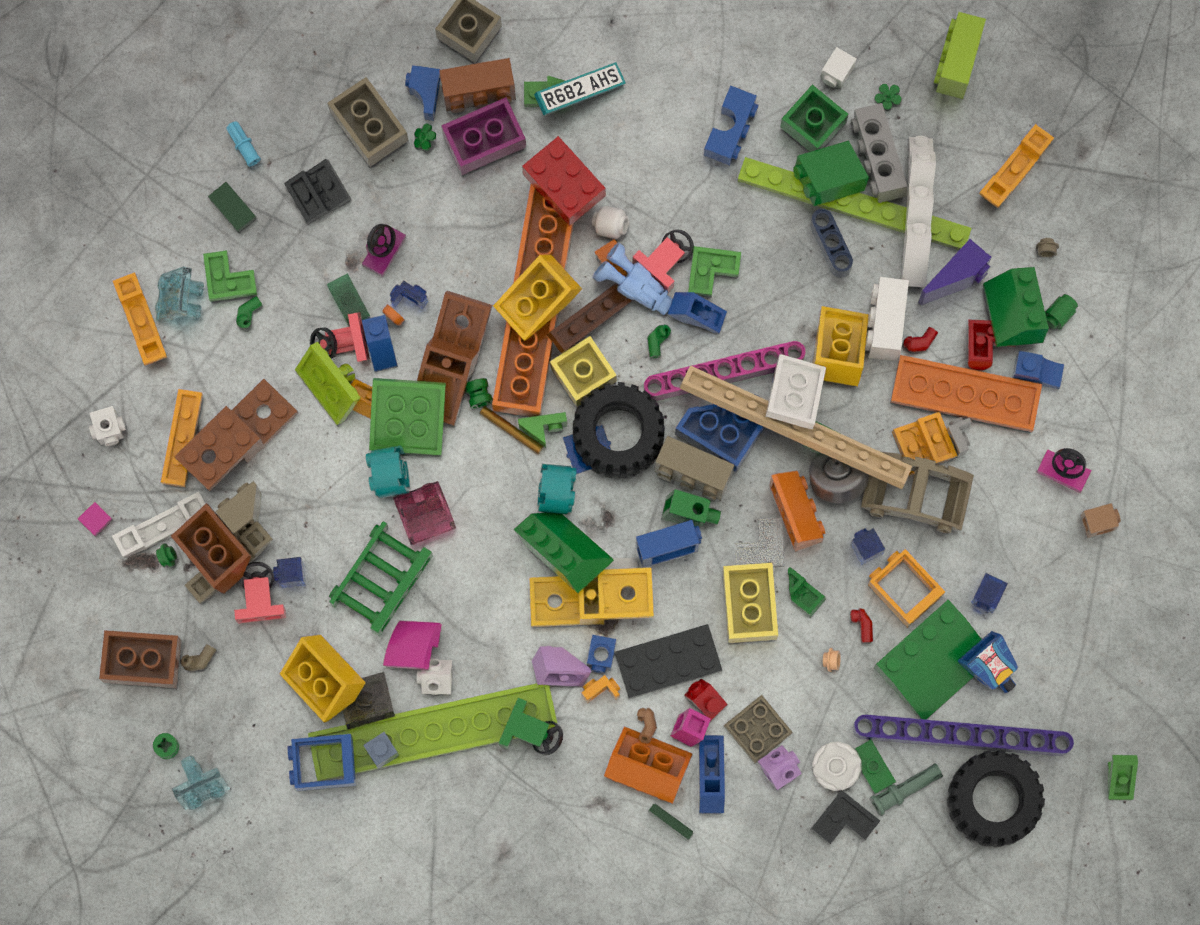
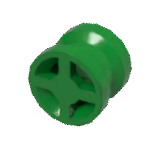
(168, 749)

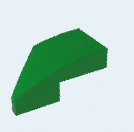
(803, 594)

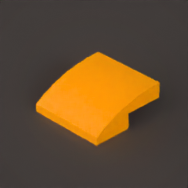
(925, 439)

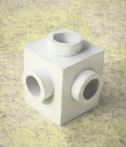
(107, 419)
(436, 679)

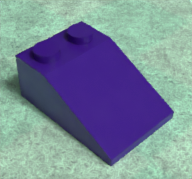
(961, 272)

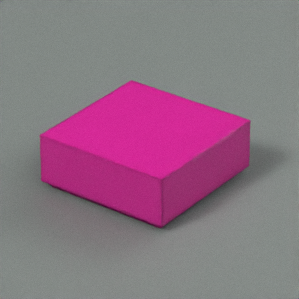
(95, 519)

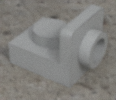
(959, 440)

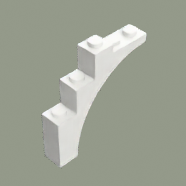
(919, 210)

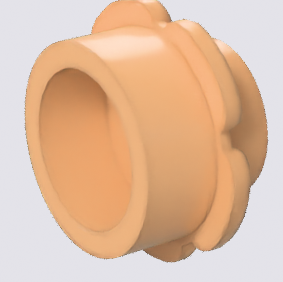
(832, 660)

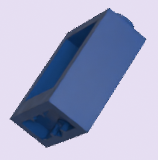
(668, 543)
(294, 754)

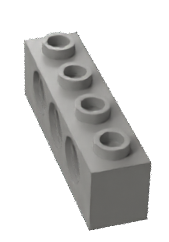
(874, 119)

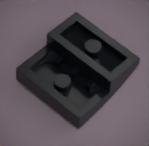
(317, 191)

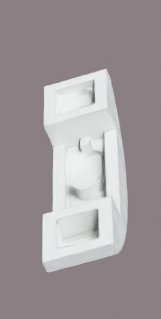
(158, 527)

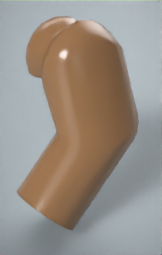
(650, 725)

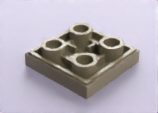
(758, 729)

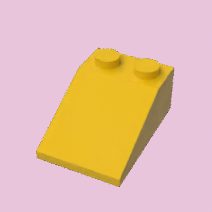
(537, 296)
(841, 345)

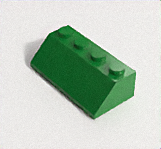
(563, 548)

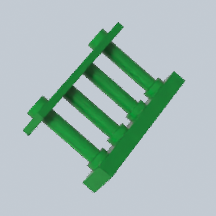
(391, 599)

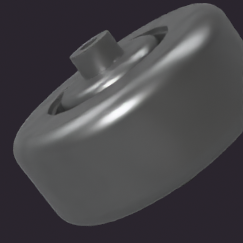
(835, 480)

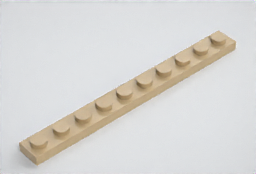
(819, 438)

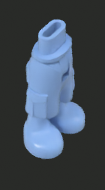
(638, 282)

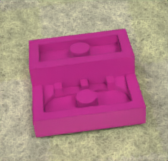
(412, 644)

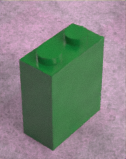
(830, 173)

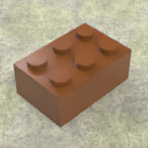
(477, 85)
(140, 659)

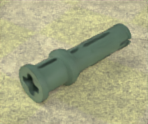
(896, 794)

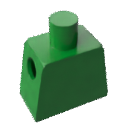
(680, 506)

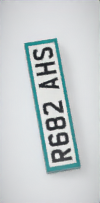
(579, 88)

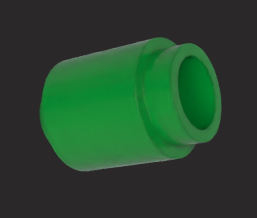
(1061, 311)

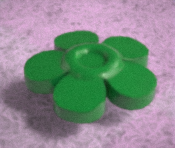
(888, 96)
(424, 137)

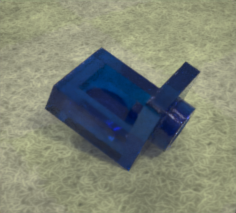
(413, 293)

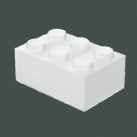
(887, 319)

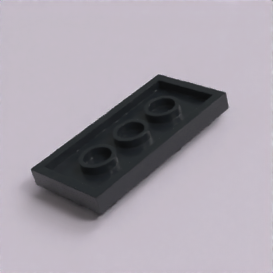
(668, 661)

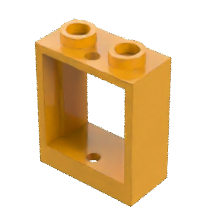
(895, 560)

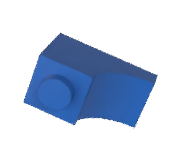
(425, 85)
(697, 311)
(1038, 369)

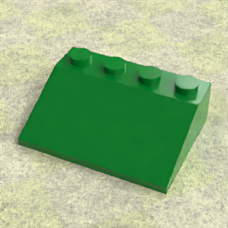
(926, 664)

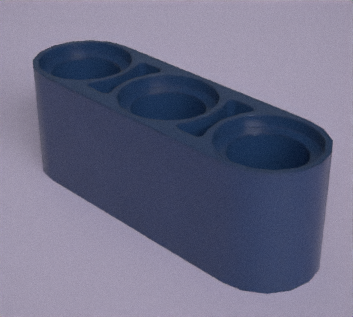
(831, 231)

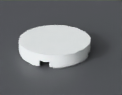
(837, 766)

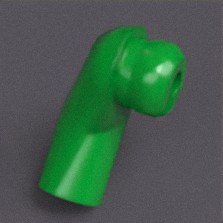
(245, 312)

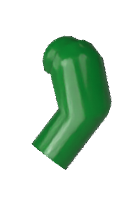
(656, 338)

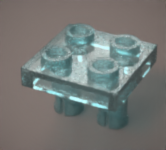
(174, 294)
(199, 785)

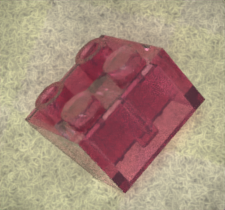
(424, 513)

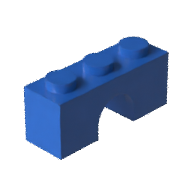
(724, 144)

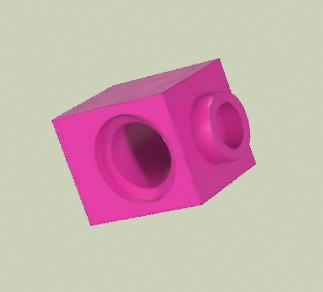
(690, 727)

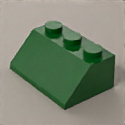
(1016, 308)

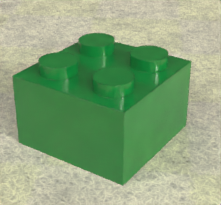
(814, 119)

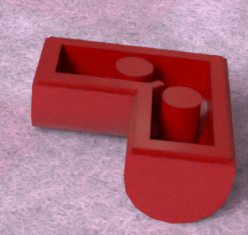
(980, 344)

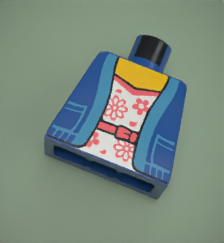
(991, 662)

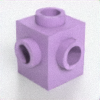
(780, 766)

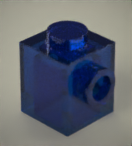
(867, 545)
(290, 572)

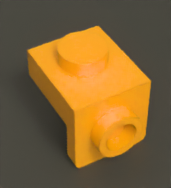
(594, 688)

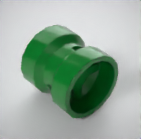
(478, 393)

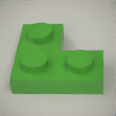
(711, 262)
(222, 283)

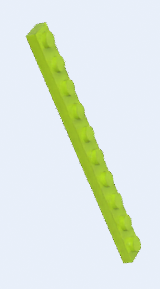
(856, 205)

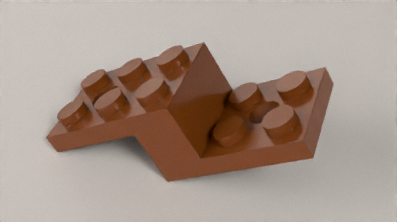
(455, 349)
(236, 434)

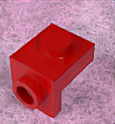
(705, 698)

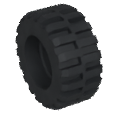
(625, 399)
(1019, 774)

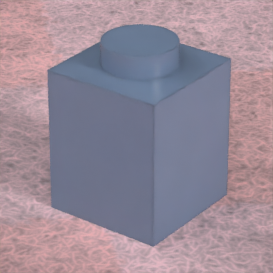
(381, 750)

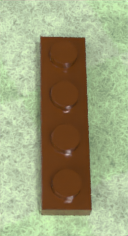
(588, 318)

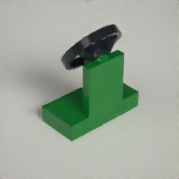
(530, 730)

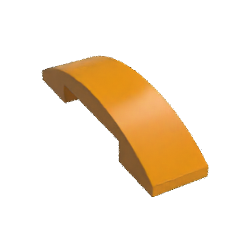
(1017, 166)
(140, 319)

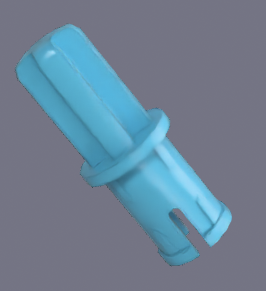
(243, 143)

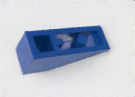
(711, 774)

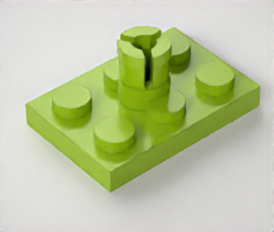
(328, 382)

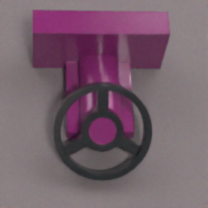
(382, 248)

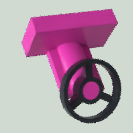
(1065, 468)

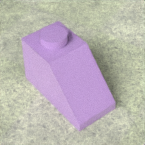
(559, 667)

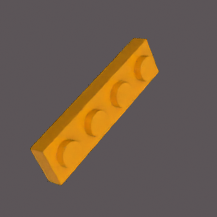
(181, 433)

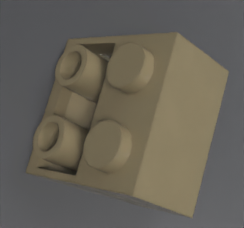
(242, 509)

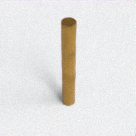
(511, 429)

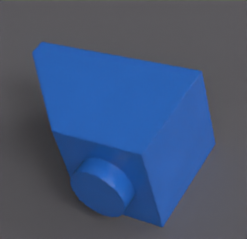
(379, 343)

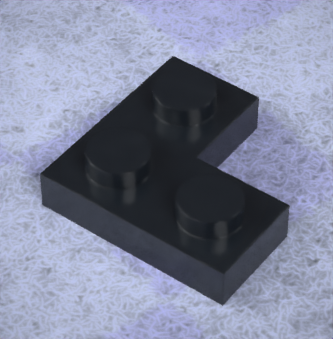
(844, 812)

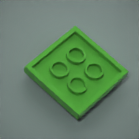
(407, 415)

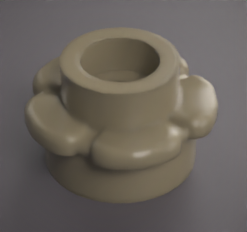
(1047, 247)

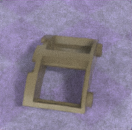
(955, 503)

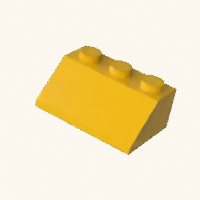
(321, 677)

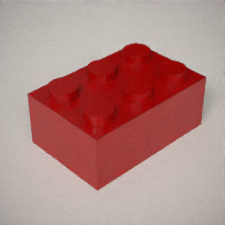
(563, 181)

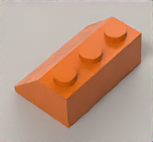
(796, 509)
(648, 767)

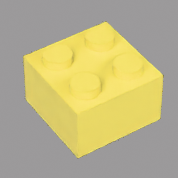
(582, 370)

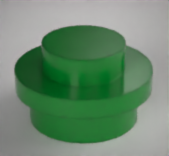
(166, 555)

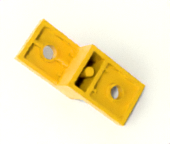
(595, 602)

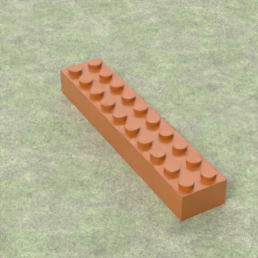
(526, 363)

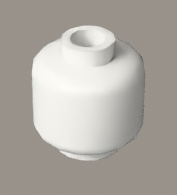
(610, 222)

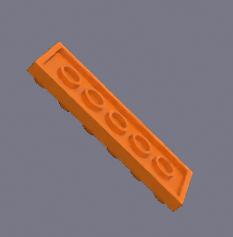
(966, 393)

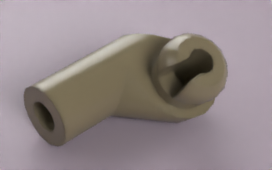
(198, 662)

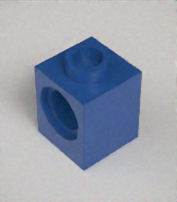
(599, 643)

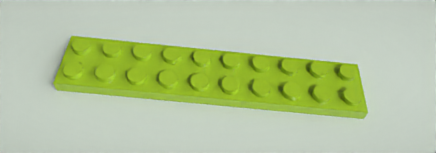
(434, 729)

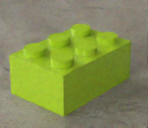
(959, 54)

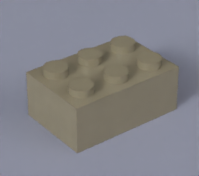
(368, 121)
(693, 469)

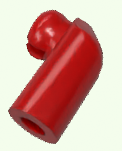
(920, 344)
(865, 622)

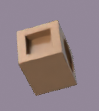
(1100, 520)

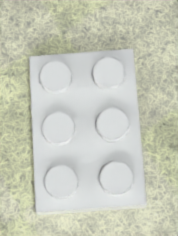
(795, 391)

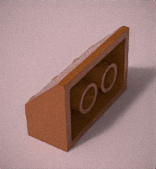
(213, 549)

